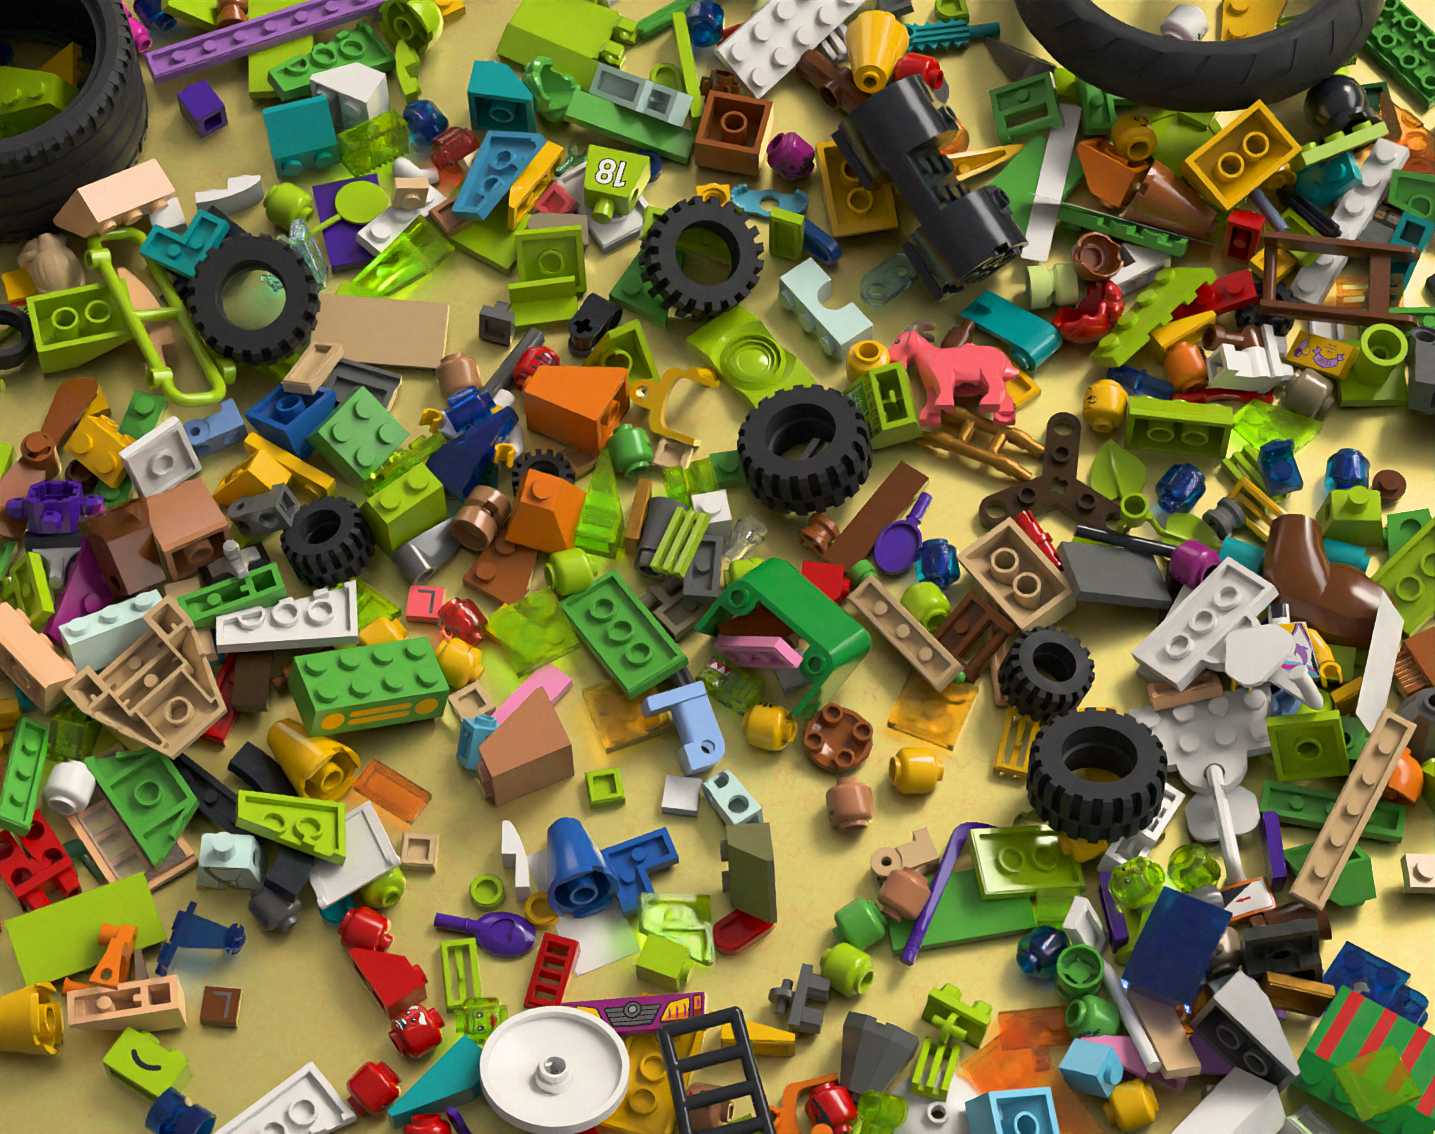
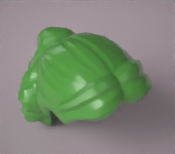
(549, 88)

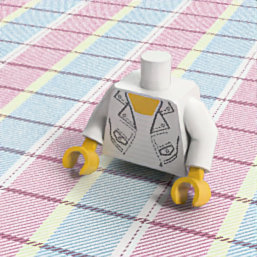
(503, 452)

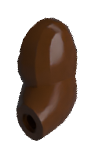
(1324, 594)

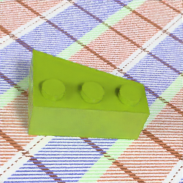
(32, 97)

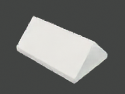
(1236, 1106)

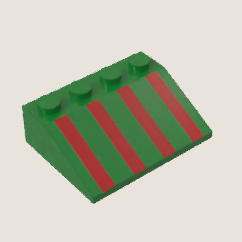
(1359, 1027)

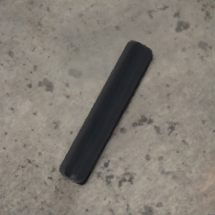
(1308, 211)

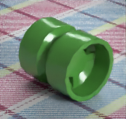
(1078, 973)

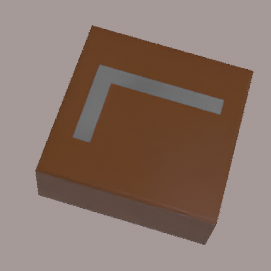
(221, 1006)

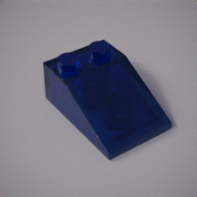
(1176, 950)

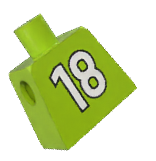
(614, 181)

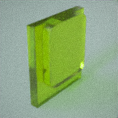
(1377, 1082)

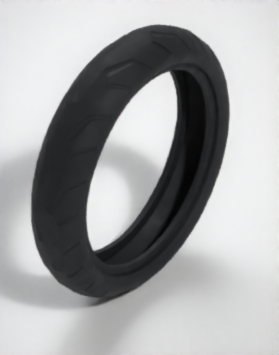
(1200, 73)

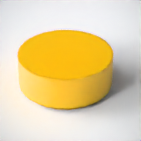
(539, 913)

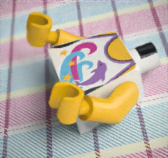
(1309, 648)

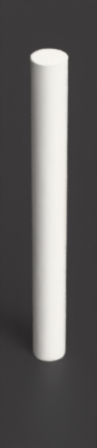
(1130, 1019)

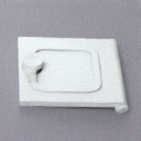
(367, 858)

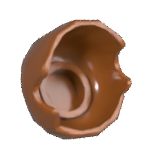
(1096, 257)

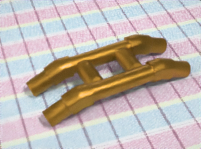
(990, 456)

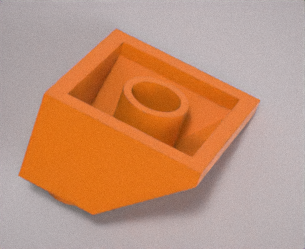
(1109, 174)
(545, 512)

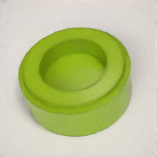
(487, 892)

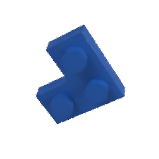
(636, 859)

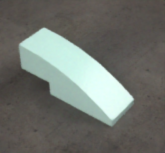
(641, 94)

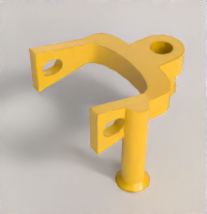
(659, 395)

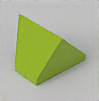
(625, 349)

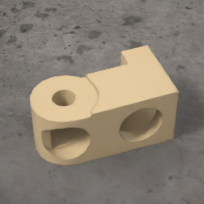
(917, 855)

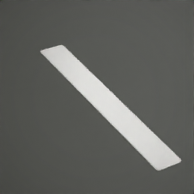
(1051, 185)

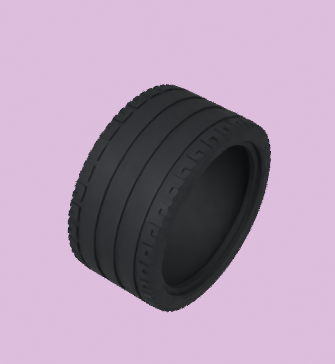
(93, 134)

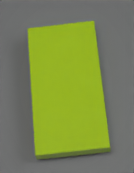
(265, 60)
(65, 935)

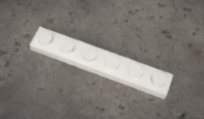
(1353, 216)

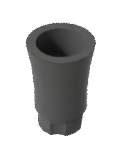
(658, 516)

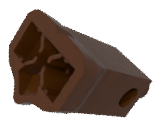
(124, 547)

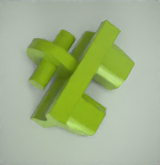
(955, 1017)

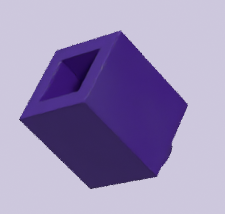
(202, 108)

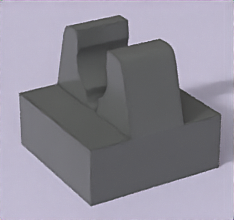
(497, 323)

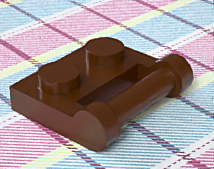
(966, 626)

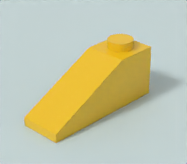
(533, 182)

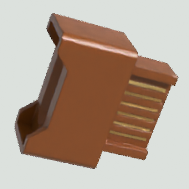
(1415, 664)

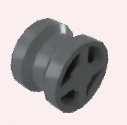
(1225, 517)

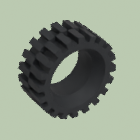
(674, 285)

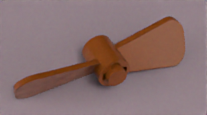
(39, 452)

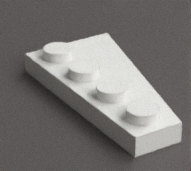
(312, 621)

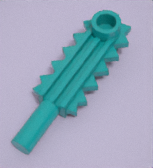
(947, 34)

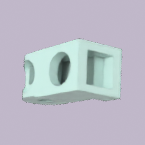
(731, 800)

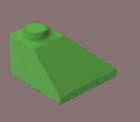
(1355, 881)

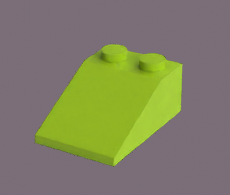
(76, 325)

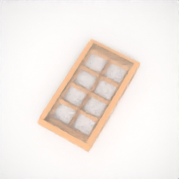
(116, 848)

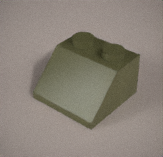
(750, 870)

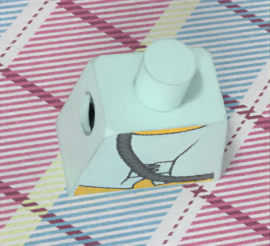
(230, 862)

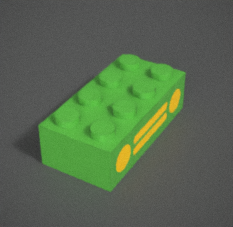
(368, 686)

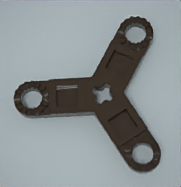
(1060, 467)

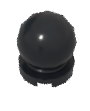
(1338, 106)

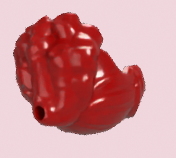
(1094, 315)

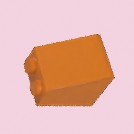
(576, 404)

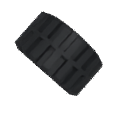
(328, 542)
(1059, 656)

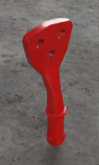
(1206, 395)

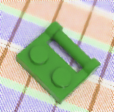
(1023, 99)

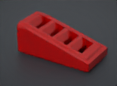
(560, 945)

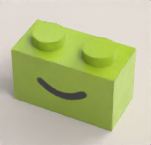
(145, 1065)

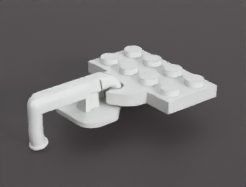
(1222, 633)
(1213, 740)

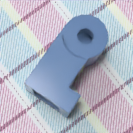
(217, 430)

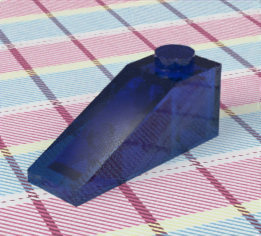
(466, 457)

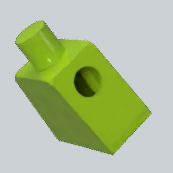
(1352, 517)

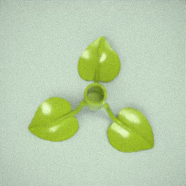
(1123, 476)

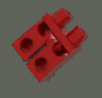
(43, 872)

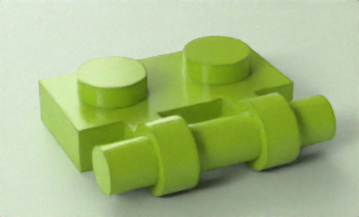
(29, 589)

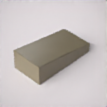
(140, 966)

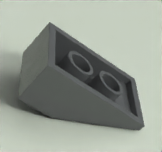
(1247, 1032)

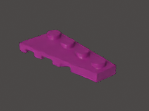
(84, 591)

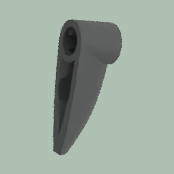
(1016, 62)
(426, 552)

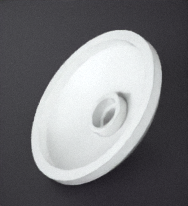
(920, 1108)

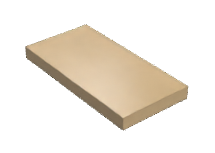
(384, 330)

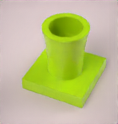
(1377, 371)
(1309, 743)

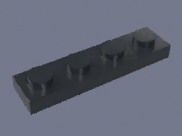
(215, 799)

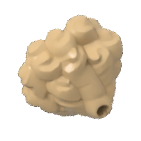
(51, 264)

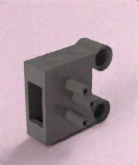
(1421, 370)

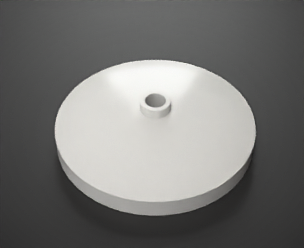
(554, 1070)

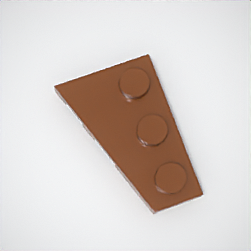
(502, 570)

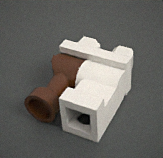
(1247, 358)

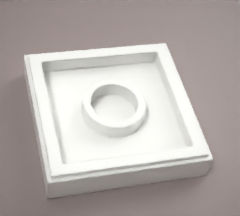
(160, 459)

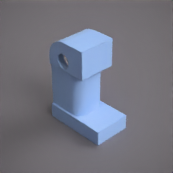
(694, 724)

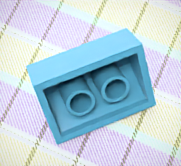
(1013, 1112)

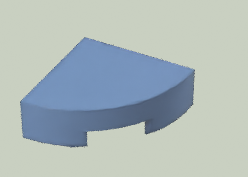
(1283, 704)

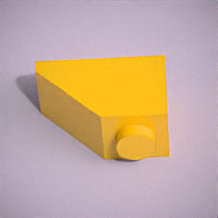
(250, 478)

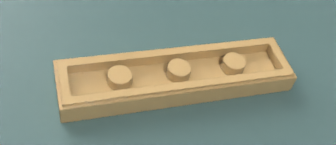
(905, 633)

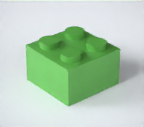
(357, 436)

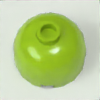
(412, 20)

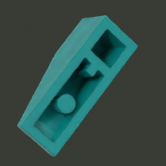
(1415, 233)
(449, 1082)

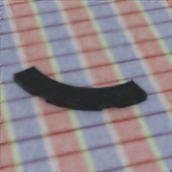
(266, 776)

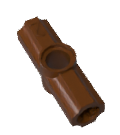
(834, 83)

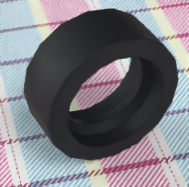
(21, 322)

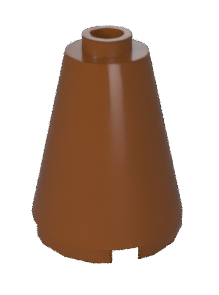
(1171, 205)

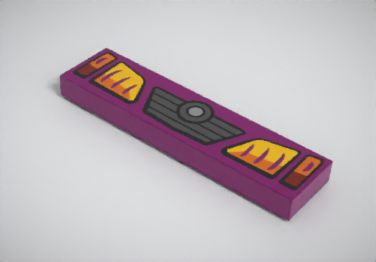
(644, 1014)

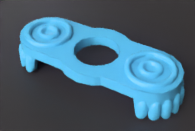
(750, 201)

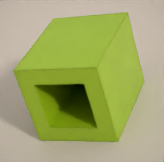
(664, 963)

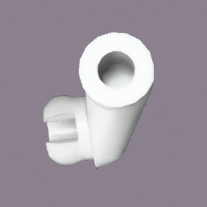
(405, 169)

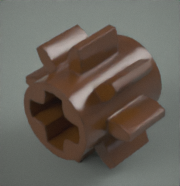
(718, 81)

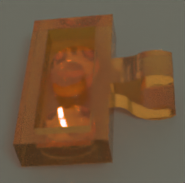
(1043, 1023)

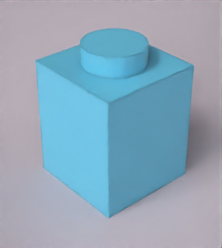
(1091, 1068)

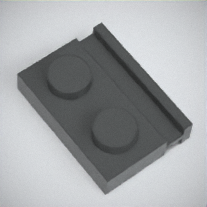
(351, 375)

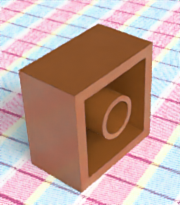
(734, 133)

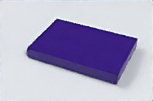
(340, 237)

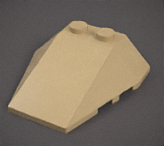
(157, 687)

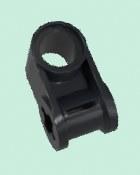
(591, 323)

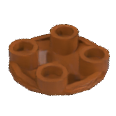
(837, 738)

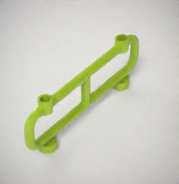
(218, 372)

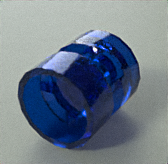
(175, 1115)

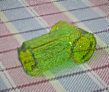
(881, 1112)

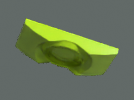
(747, 357)

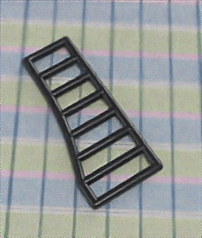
(741, 1050)

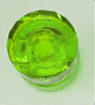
(694, 480)

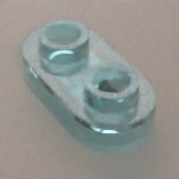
(887, 281)

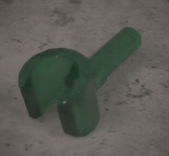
(572, 160)
(76, 851)

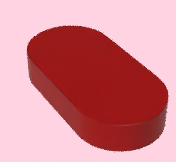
(738, 932)

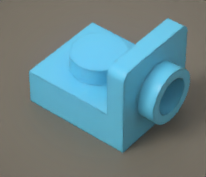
(472, 735)

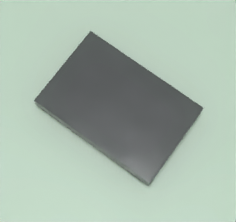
(1113, 575)

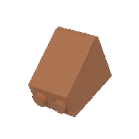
(187, 528)
(525, 752)

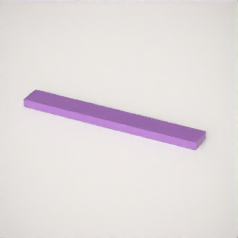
(254, 36)

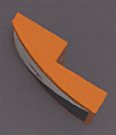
(1248, 899)

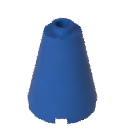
(577, 871)

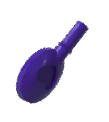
(899, 540)
(495, 933)

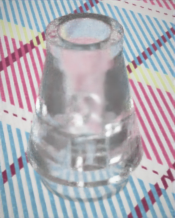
(745, 537)

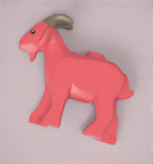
(957, 373)

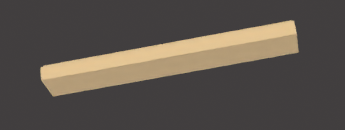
(1351, 811)

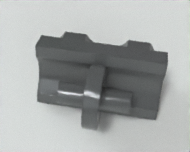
(808, 986)

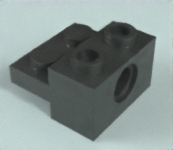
(1292, 941)

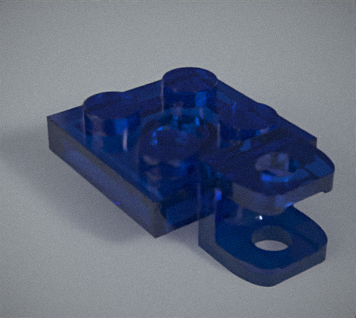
(1386, 982)

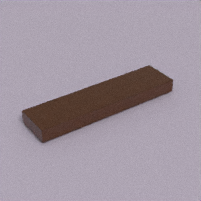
(883, 508)

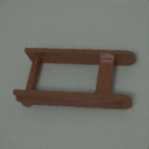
(1379, 258)

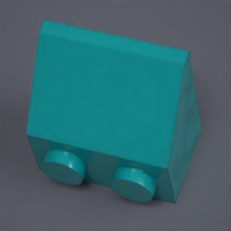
(499, 99)
(301, 136)

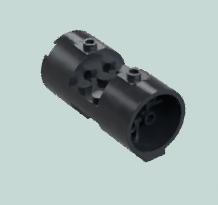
(901, 140)

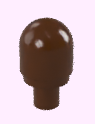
(959, 335)

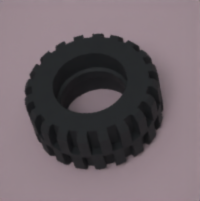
(233, 260)
(809, 482)
(1095, 808)

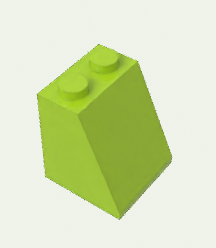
(405, 509)

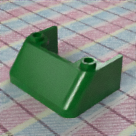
(834, 636)

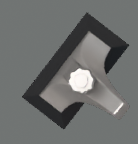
(56, 554)
(235, 563)

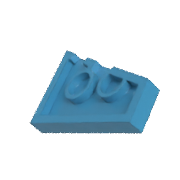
(494, 171)

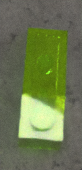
(405, 260)
(601, 521)

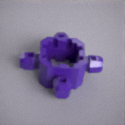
(53, 507)

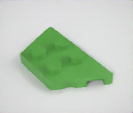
(147, 797)

